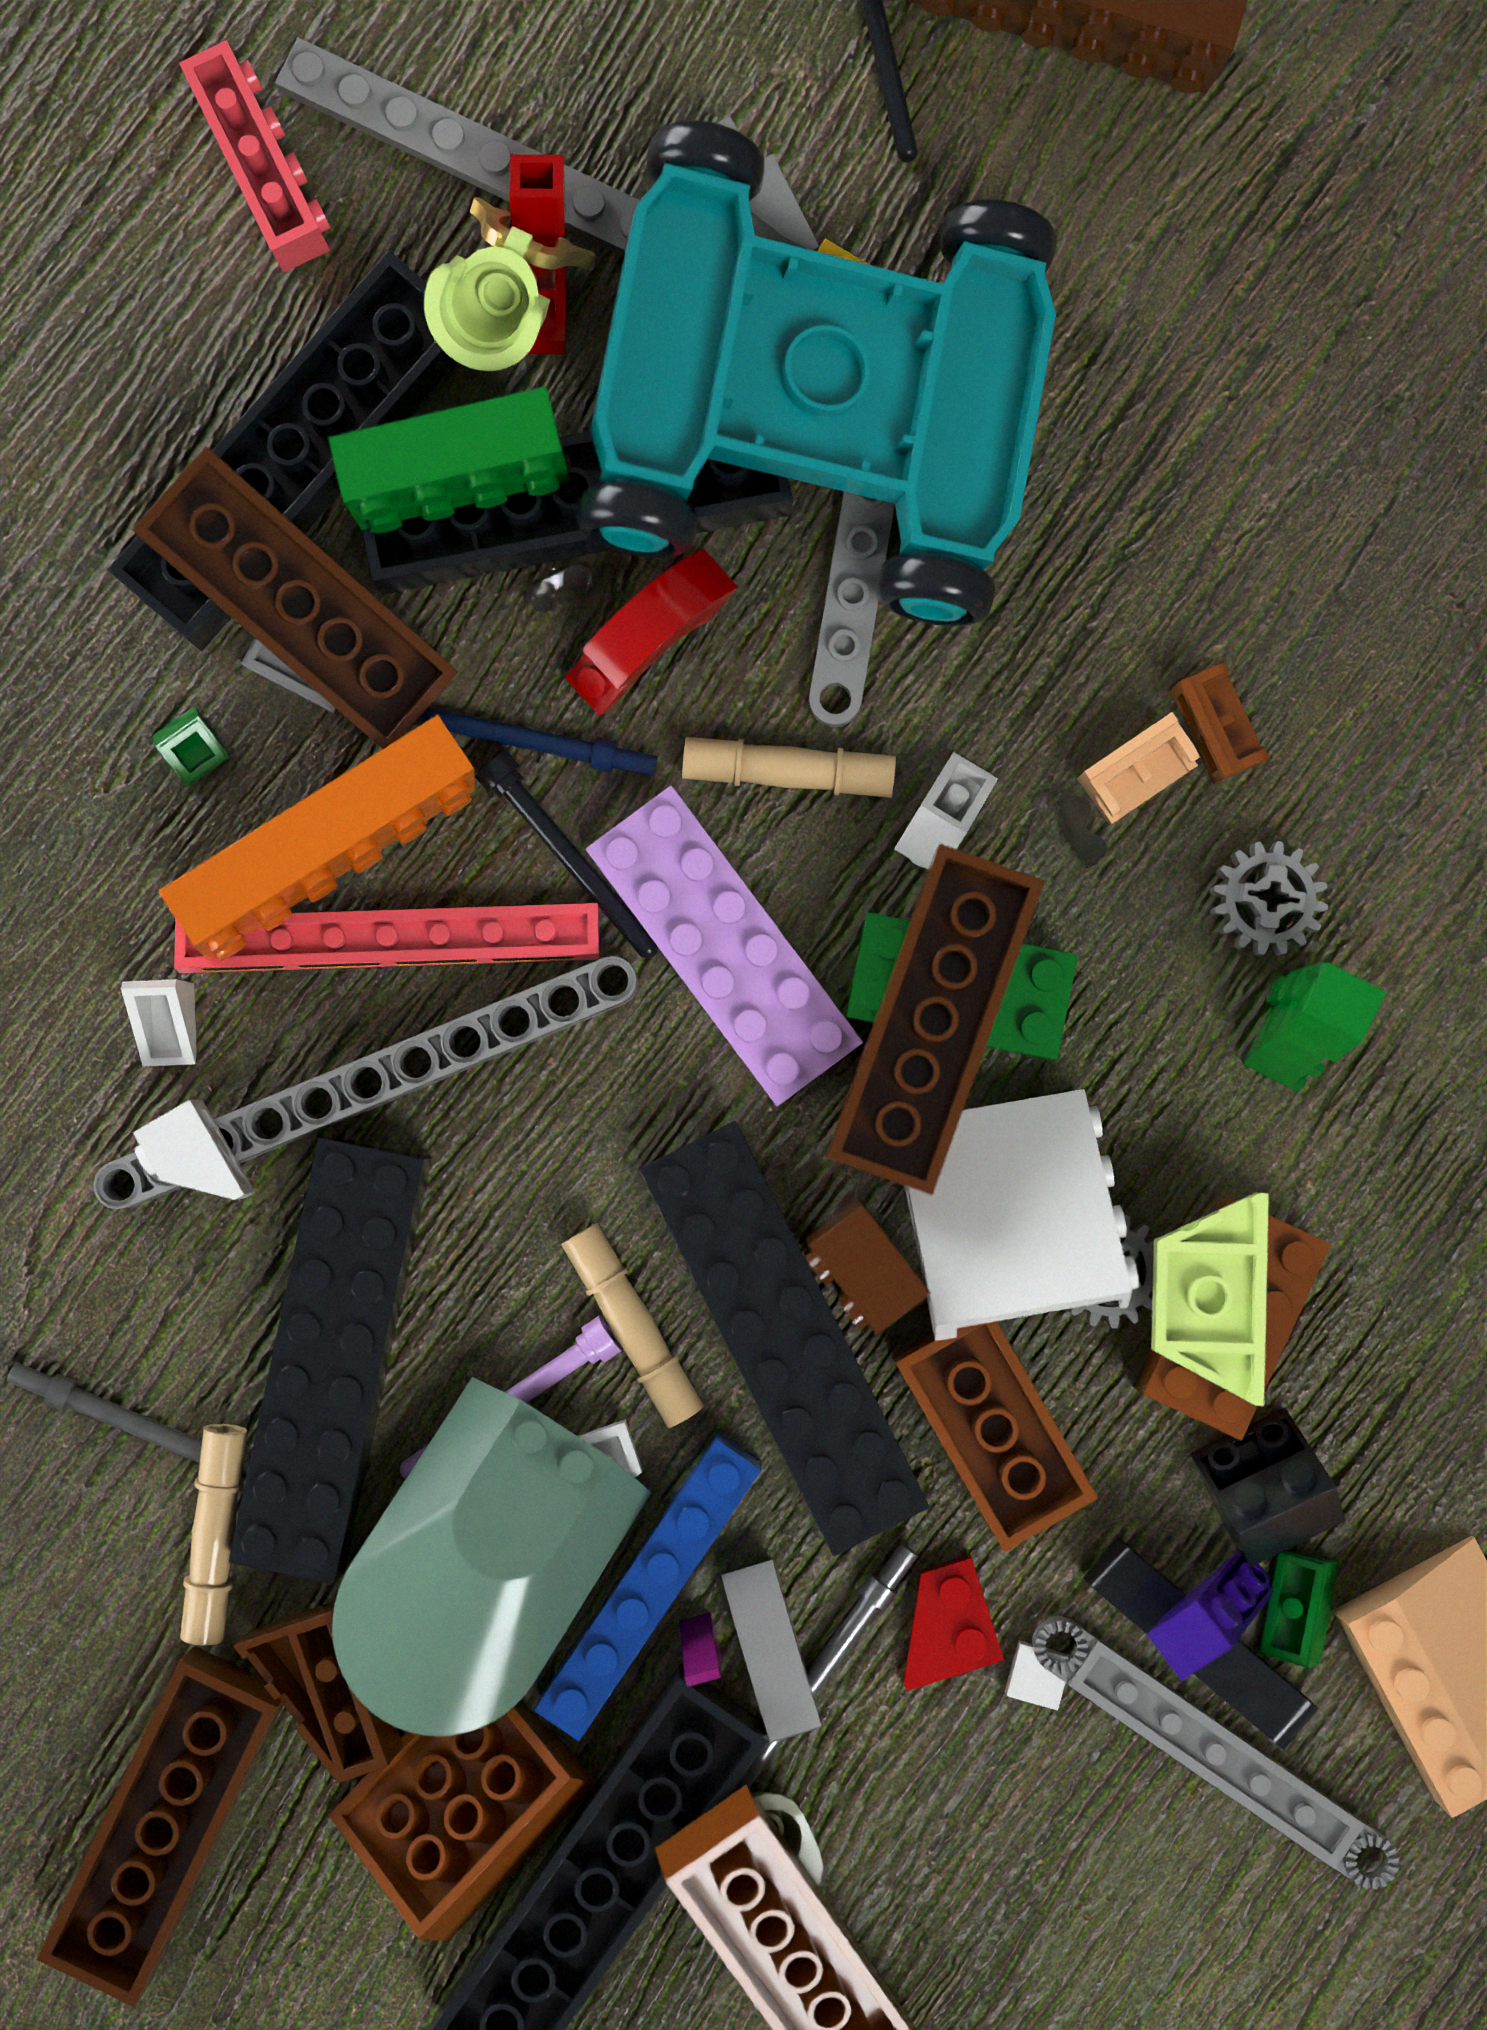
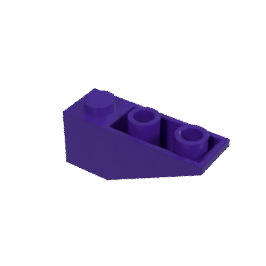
(1211, 1616)

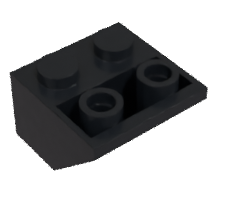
(1269, 1487)

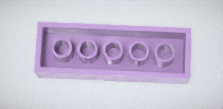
(724, 946)

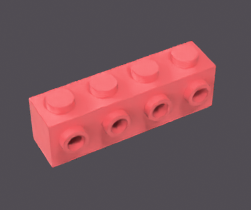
(251, 149)

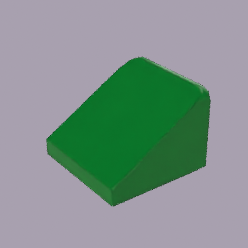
(190, 746)

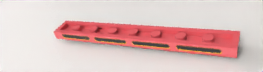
(409, 939)

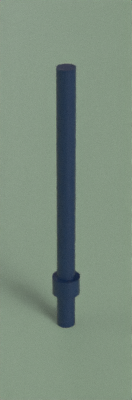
(602, 753)

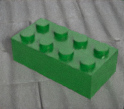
(450, 460)
(1031, 1009)

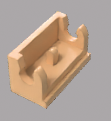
(1140, 769)

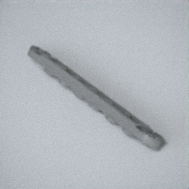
(851, 604)
(1216, 1753)

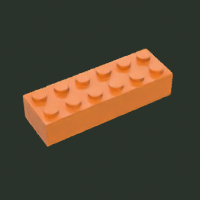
(321, 840)

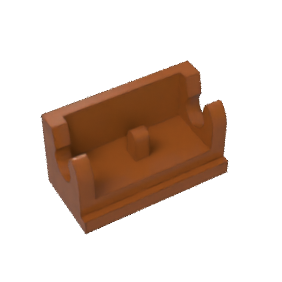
(1218, 723)

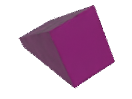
(700, 1649)

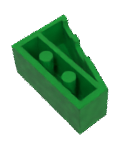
(1312, 1017)

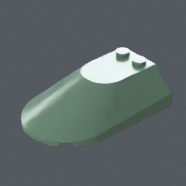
(478, 1565)

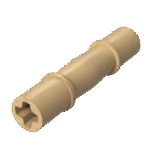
(788, 767)
(633, 1325)
(213, 1534)

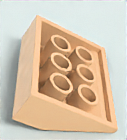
(1428, 1663)

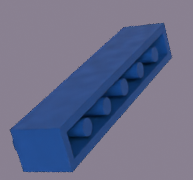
(648, 1586)

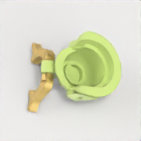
(489, 305)

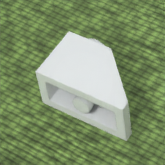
(946, 810)
(191, 1152)

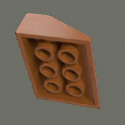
(460, 1816)

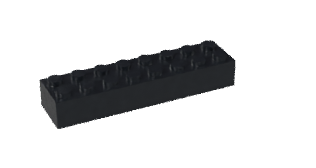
(354, 374)
(546, 528)
(784, 1338)
(330, 1360)
(605, 1864)

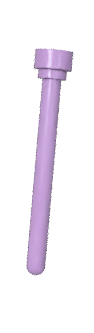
(592, 1345)

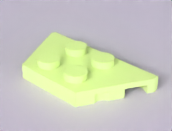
(1214, 1296)

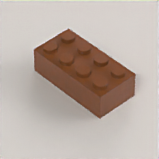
(1291, 1270)
(996, 1431)

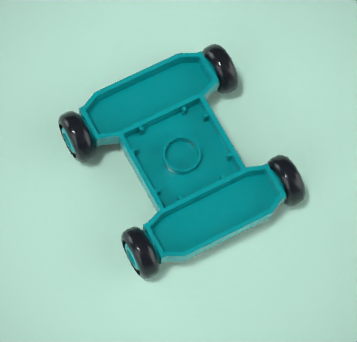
(821, 373)

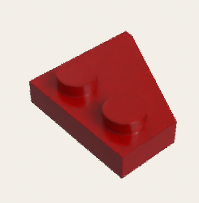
(949, 1625)

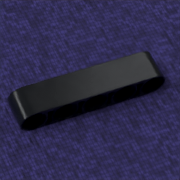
(1235, 1676)

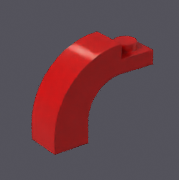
(540, 210)
(647, 627)

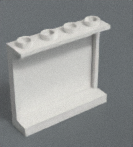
(1021, 1216)

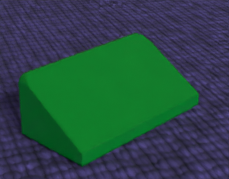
(1299, 1608)

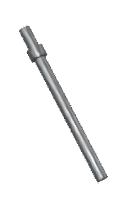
(63, 1394)
(876, 1595)

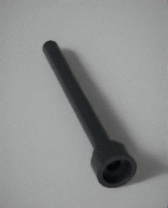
(890, 79)
(503, 778)

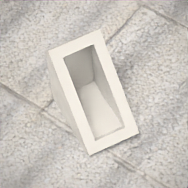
(162, 1020)

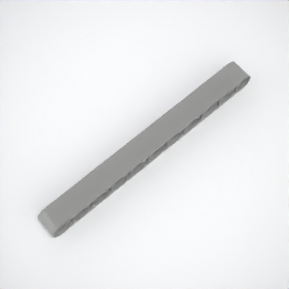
(391, 1065)

